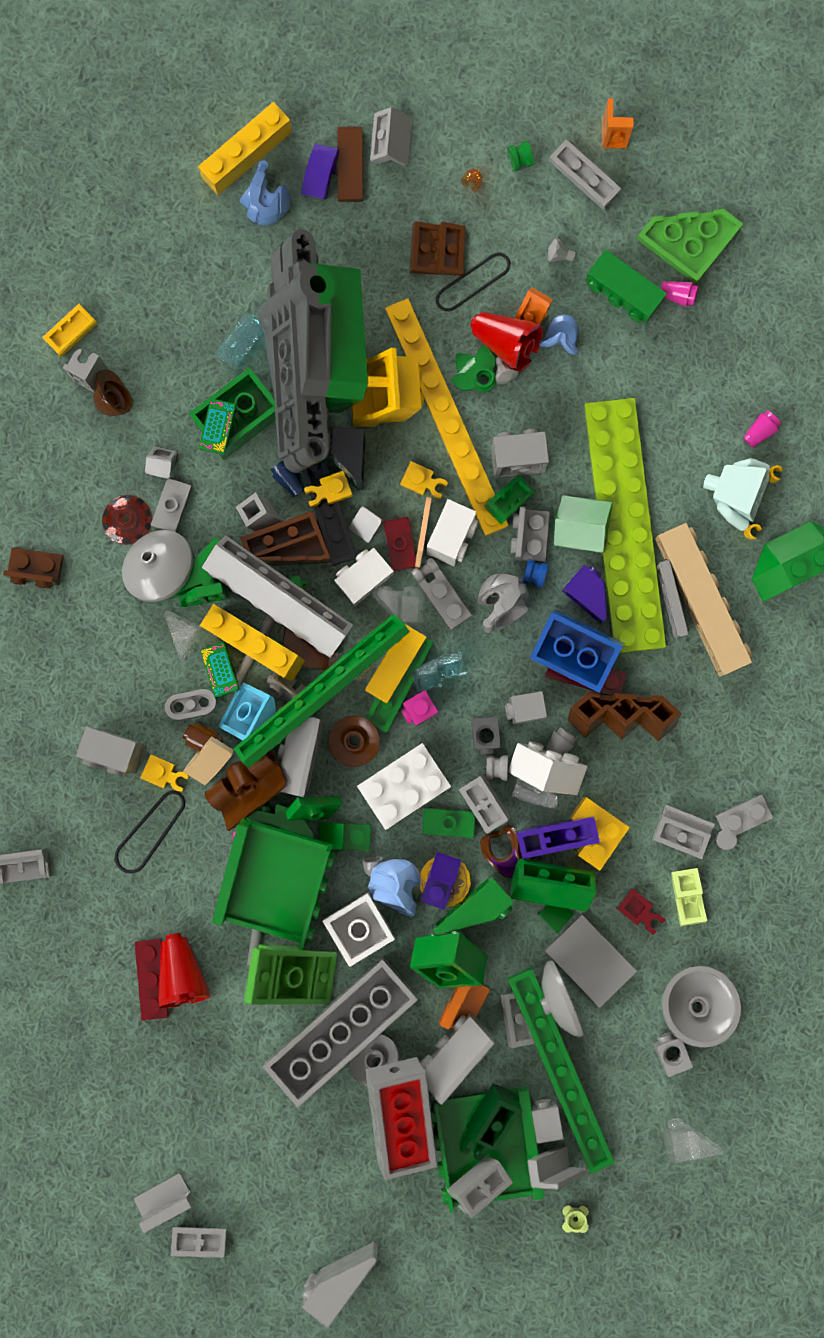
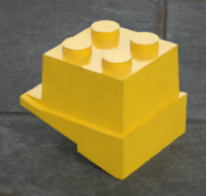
(391, 390)

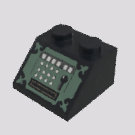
(348, 453)

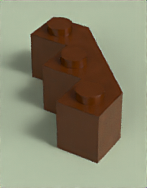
(623, 714)

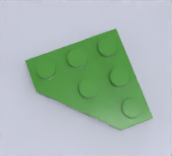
(690, 239)

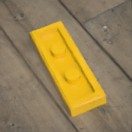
(395, 665)

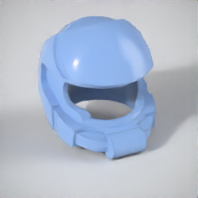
(393, 884)

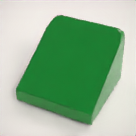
(555, 916)

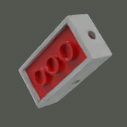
(401, 1118)

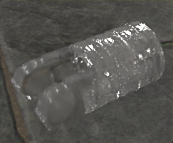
(529, 794)

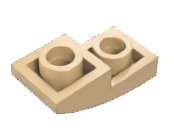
(208, 761)

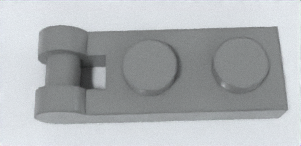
(441, 594)

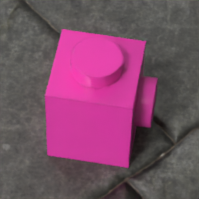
(419, 709)

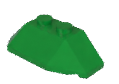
(790, 560)

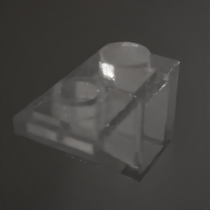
(404, 604)

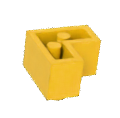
(609, 830)

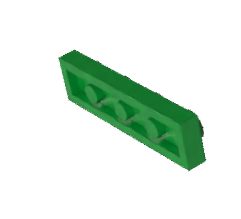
(383, 714)

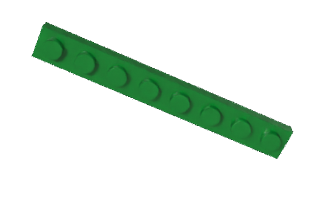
(321, 690)
(560, 1071)

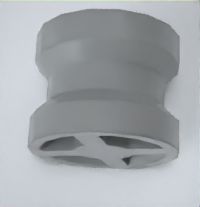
(497, 767)

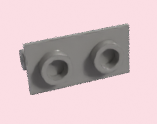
(281, 687)

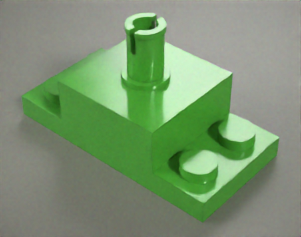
(290, 975)

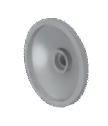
(165, 571)
(558, 1001)
(718, 1006)

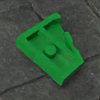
(208, 592)

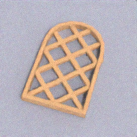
(423, 532)

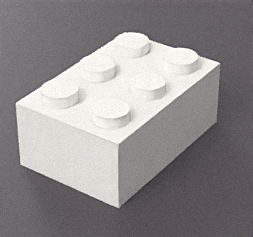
(403, 786)

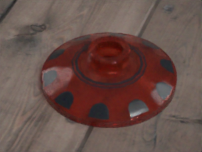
(138, 524)

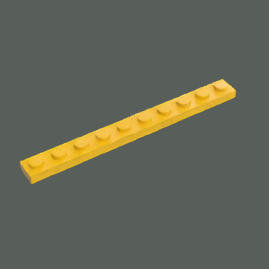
(445, 414)

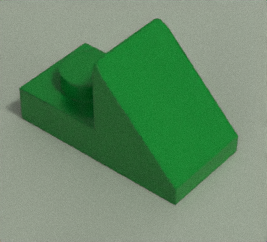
(345, 835)

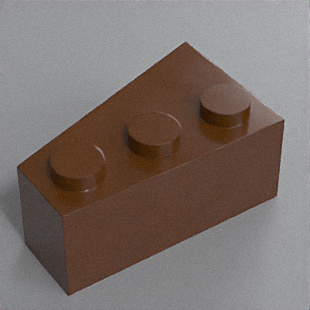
(289, 542)

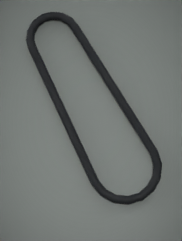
(160, 839)

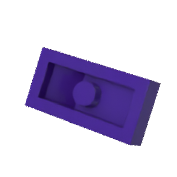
(440, 880)

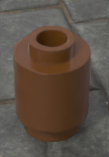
(198, 735)

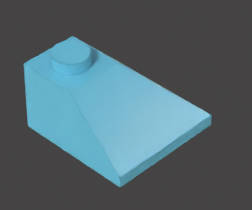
(247, 711)

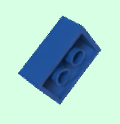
(577, 650)

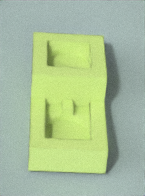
(689, 897)

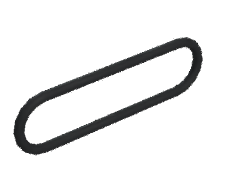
(478, 290)

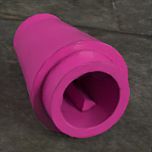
(680, 292)
(762, 428)

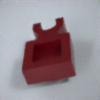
(637, 909)

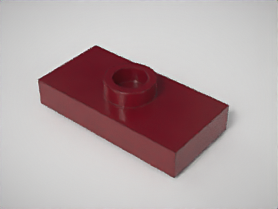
(400, 544)

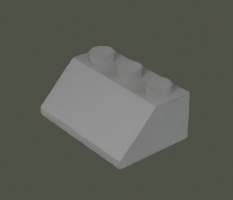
(299, 756)
(456, 1055)

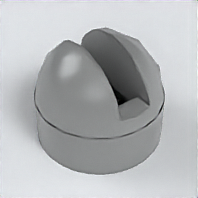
(370, 863)

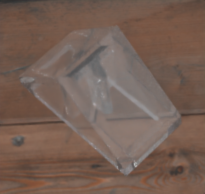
(184, 634)

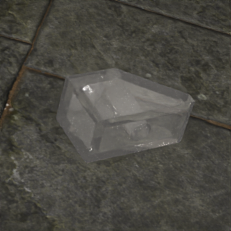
(687, 1142)

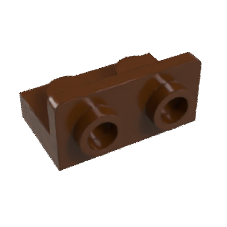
(35, 567)

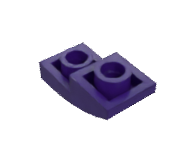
(319, 171)

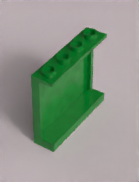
(274, 881)
(512, 1153)

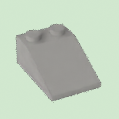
(336, 1282)

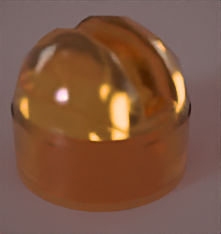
(473, 176)

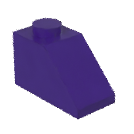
(588, 592)

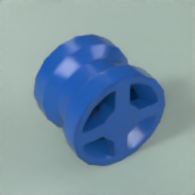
(535, 573)

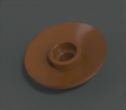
(341, 745)

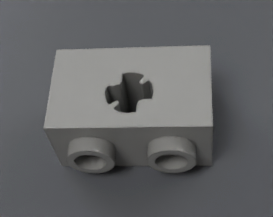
(526, 708)

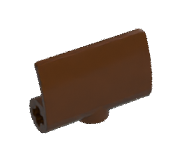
(246, 788)

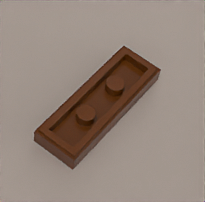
(350, 164)

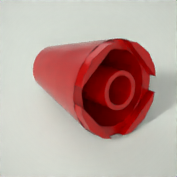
(508, 338)
(180, 974)

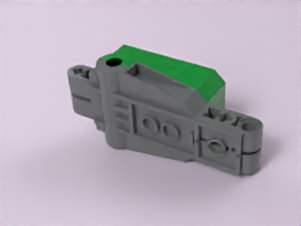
(312, 347)

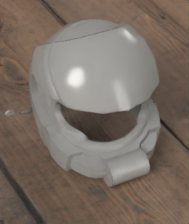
(510, 604)

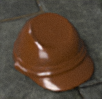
(111, 395)

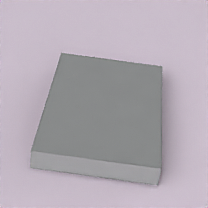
(590, 960)

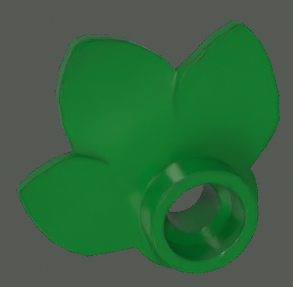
(472, 368)

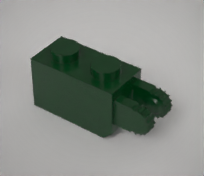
(491, 1121)

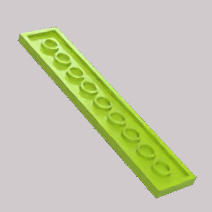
(629, 543)

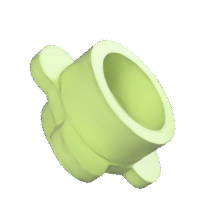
(575, 1226)

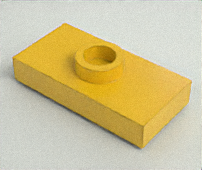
(70, 330)

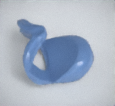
(562, 331)

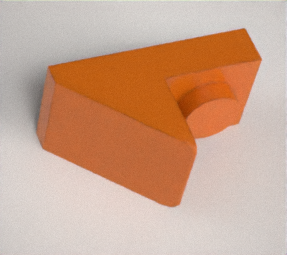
(534, 307)

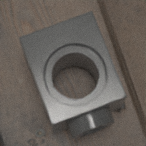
(491, 724)

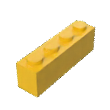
(245, 148)
(252, 642)

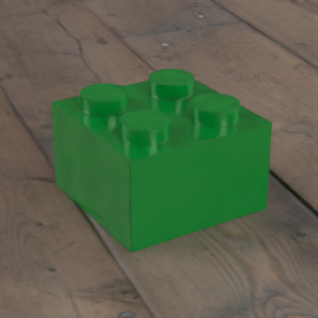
(449, 960)

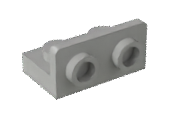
(531, 535)

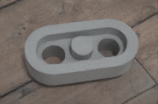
(191, 704)

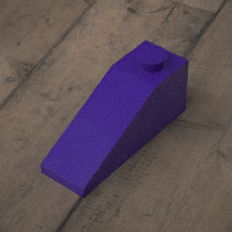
(557, 836)

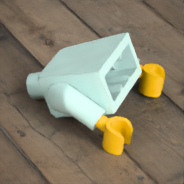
(741, 491)

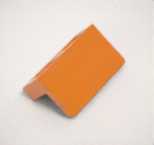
(615, 130)
(462, 1002)

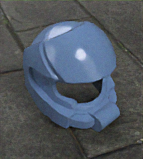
(262, 205)

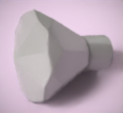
(558, 251)
(504, 373)

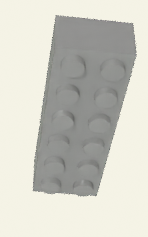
(340, 1031)

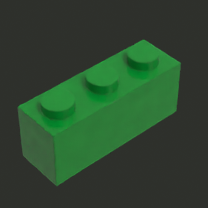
(624, 287)
(553, 885)

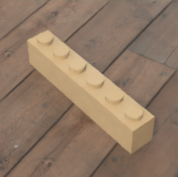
(703, 599)

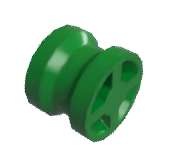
(520, 155)

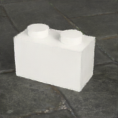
(363, 576)

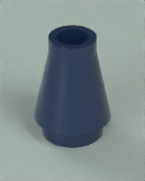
(287, 479)

